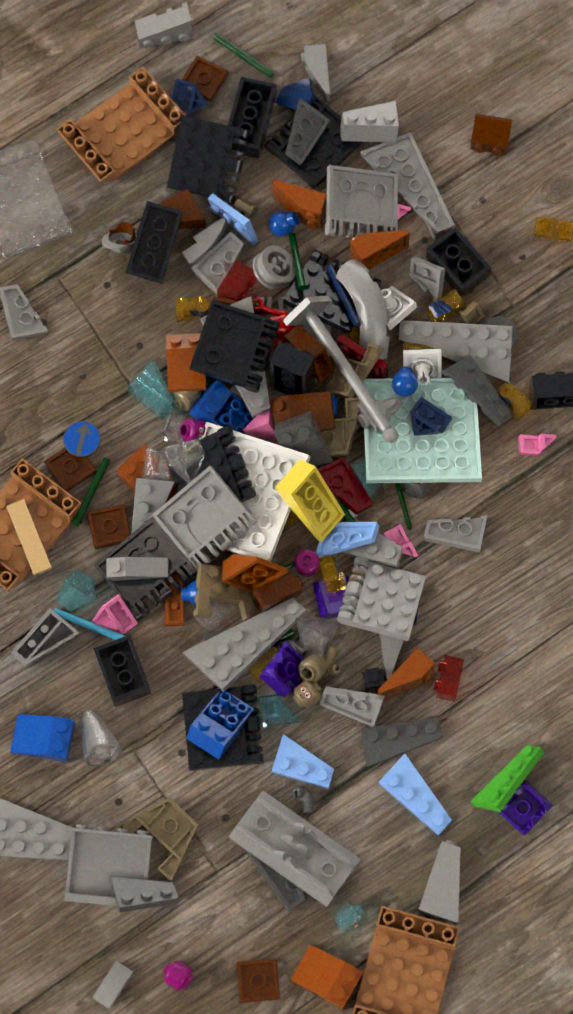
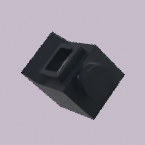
(372, 678)

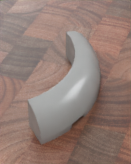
(368, 304)

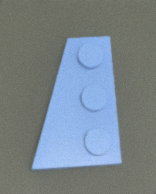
(233, 218)
(347, 536)
(301, 765)

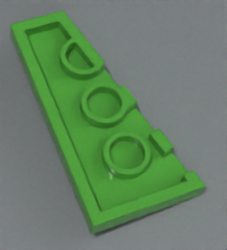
(507, 781)

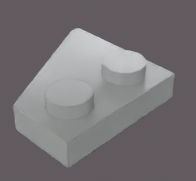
(428, 276)

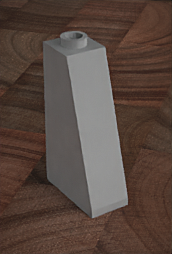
(442, 889)

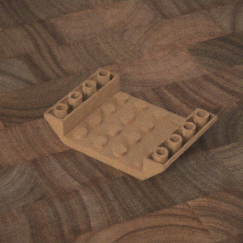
(124, 128)
(50, 510)
(406, 965)

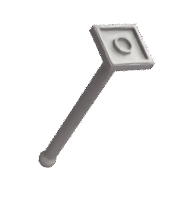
(307, 313)

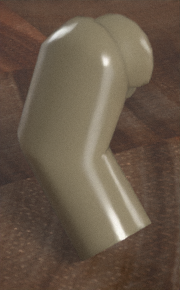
(332, 666)

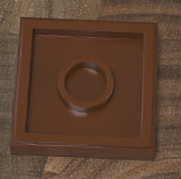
(206, 76)
(69, 469)
(108, 526)
(258, 980)

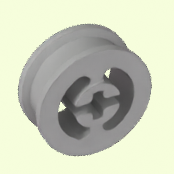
(269, 272)

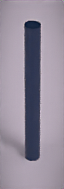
(344, 298)

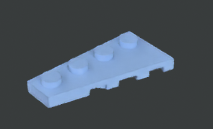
(412, 792)

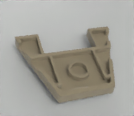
(337, 382)
(341, 438)
(213, 589)
(170, 827)

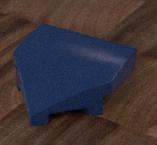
(294, 92)
(187, 97)
(428, 418)

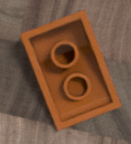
(306, 203)
(378, 246)
(179, 353)
(134, 467)
(250, 572)
(410, 675)
(327, 977)

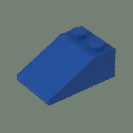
(43, 737)

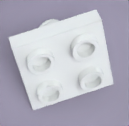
(397, 306)
(424, 363)

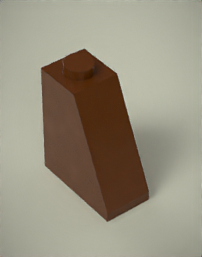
(192, 214)
(304, 341)
(277, 592)

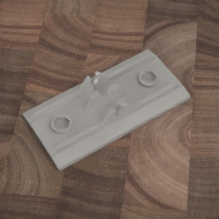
(294, 848)

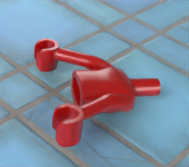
(280, 316)

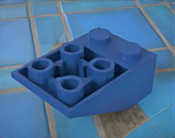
(222, 408)
(219, 723)

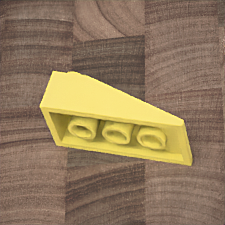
(310, 499)

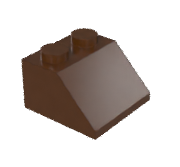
(491, 134)

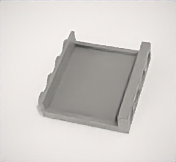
(103, 854)

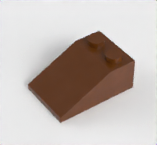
(293, 405)

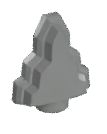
(388, 408)

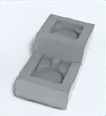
(112, 985)

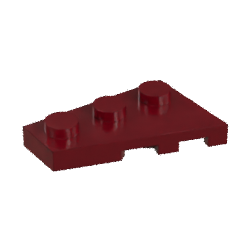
(356, 352)
(345, 485)

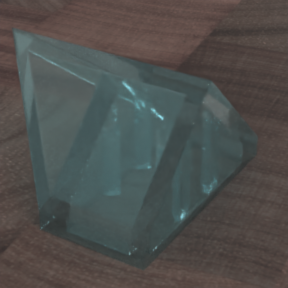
(76, 591)
(276, 712)

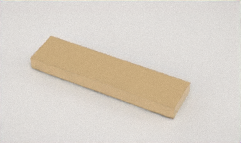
(29, 537)

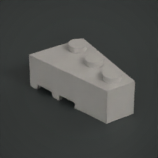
(164, 28)
(371, 123)
(44, 638)

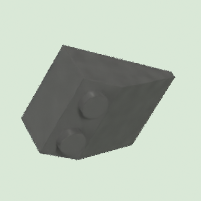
(304, 436)

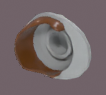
(120, 239)

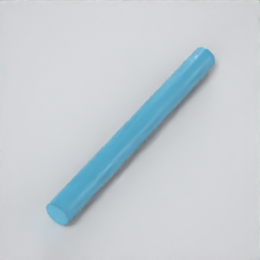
(89, 625)

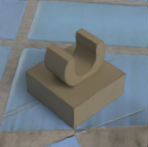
(246, 206)
(472, 313)

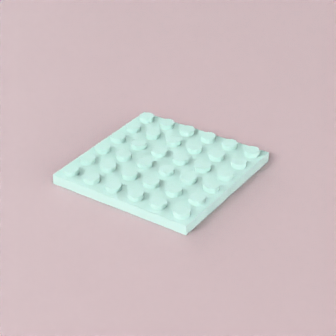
(425, 458)

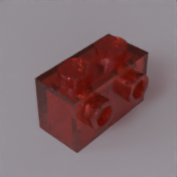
(237, 282)
(450, 677)

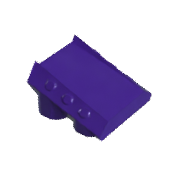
(329, 603)
(283, 671)
(525, 808)

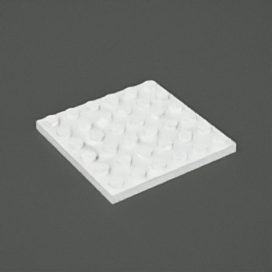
(266, 467)

